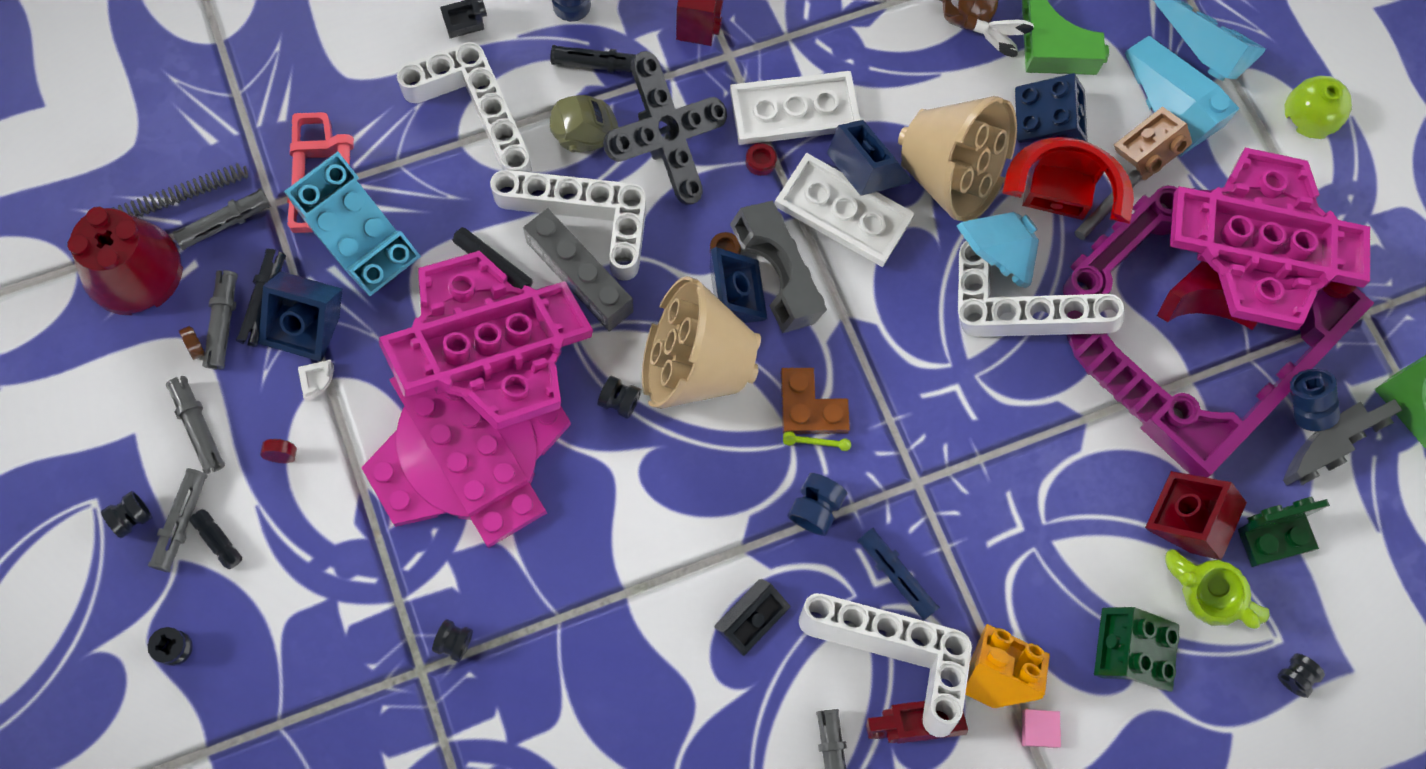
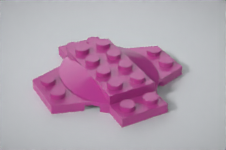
(1270, 239)
(486, 340)
(461, 465)

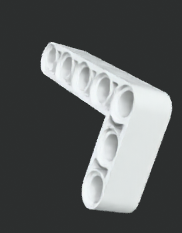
(485, 100)
(581, 206)
(1026, 306)
(900, 647)

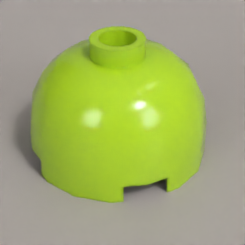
(1319, 106)

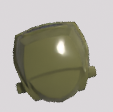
(581, 122)

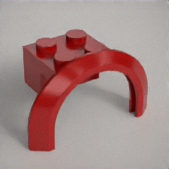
(1066, 178)

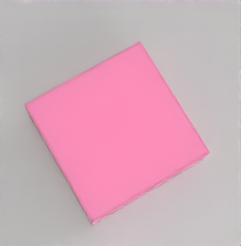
(1041, 728)

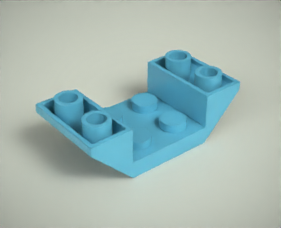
(351, 224)

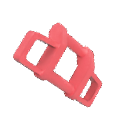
(313, 149)

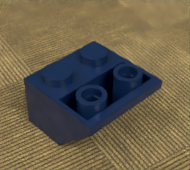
(865, 159)

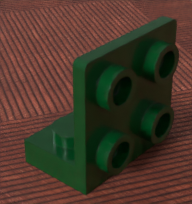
(1280, 532)
(1137, 647)

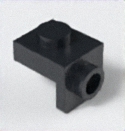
(463, 17)

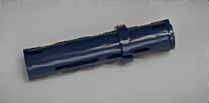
(898, 574)

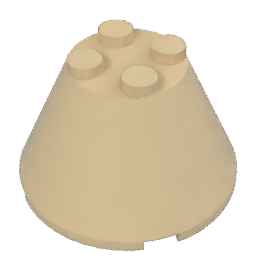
(961, 153)
(697, 349)

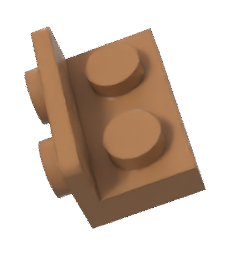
(1154, 142)

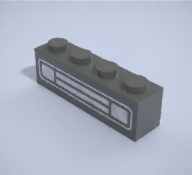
(579, 269)

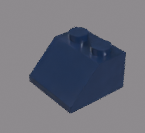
(299, 315)

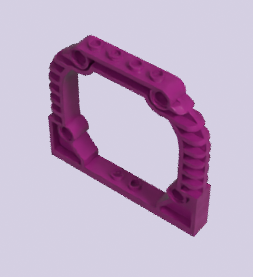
(1202, 437)

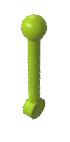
(790, 438)

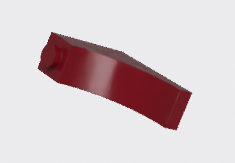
(1201, 294)

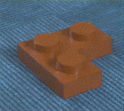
(806, 414)

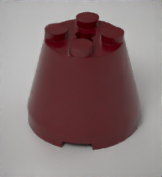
(124, 261)

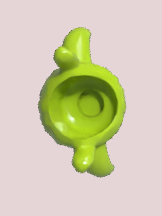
(1216, 592)

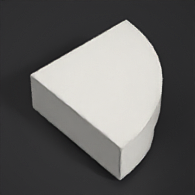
(315, 378)

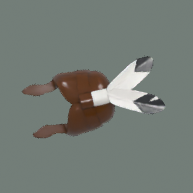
(977, 16)

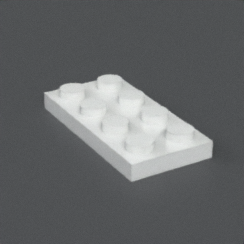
(793, 107)
(834, 207)

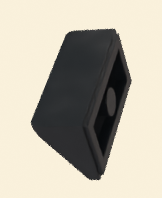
(752, 616)

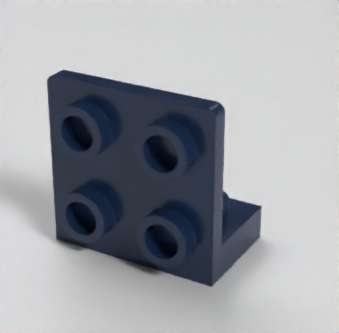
(1051, 109)

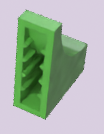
(1060, 45)
(1409, 391)

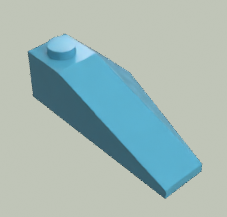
(1219, 48)
(1180, 90)
(1006, 242)

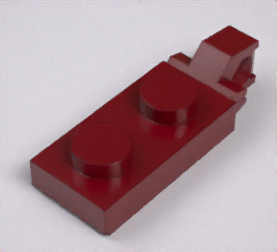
(905, 724)

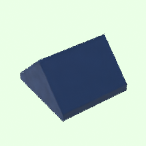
(738, 284)

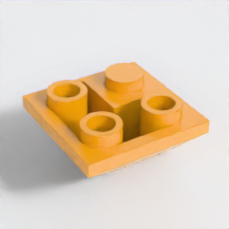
(1006, 670)

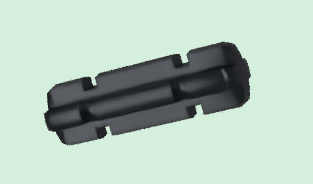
(215, 539)

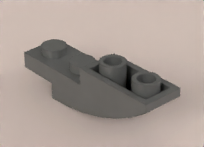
(1331, 445)

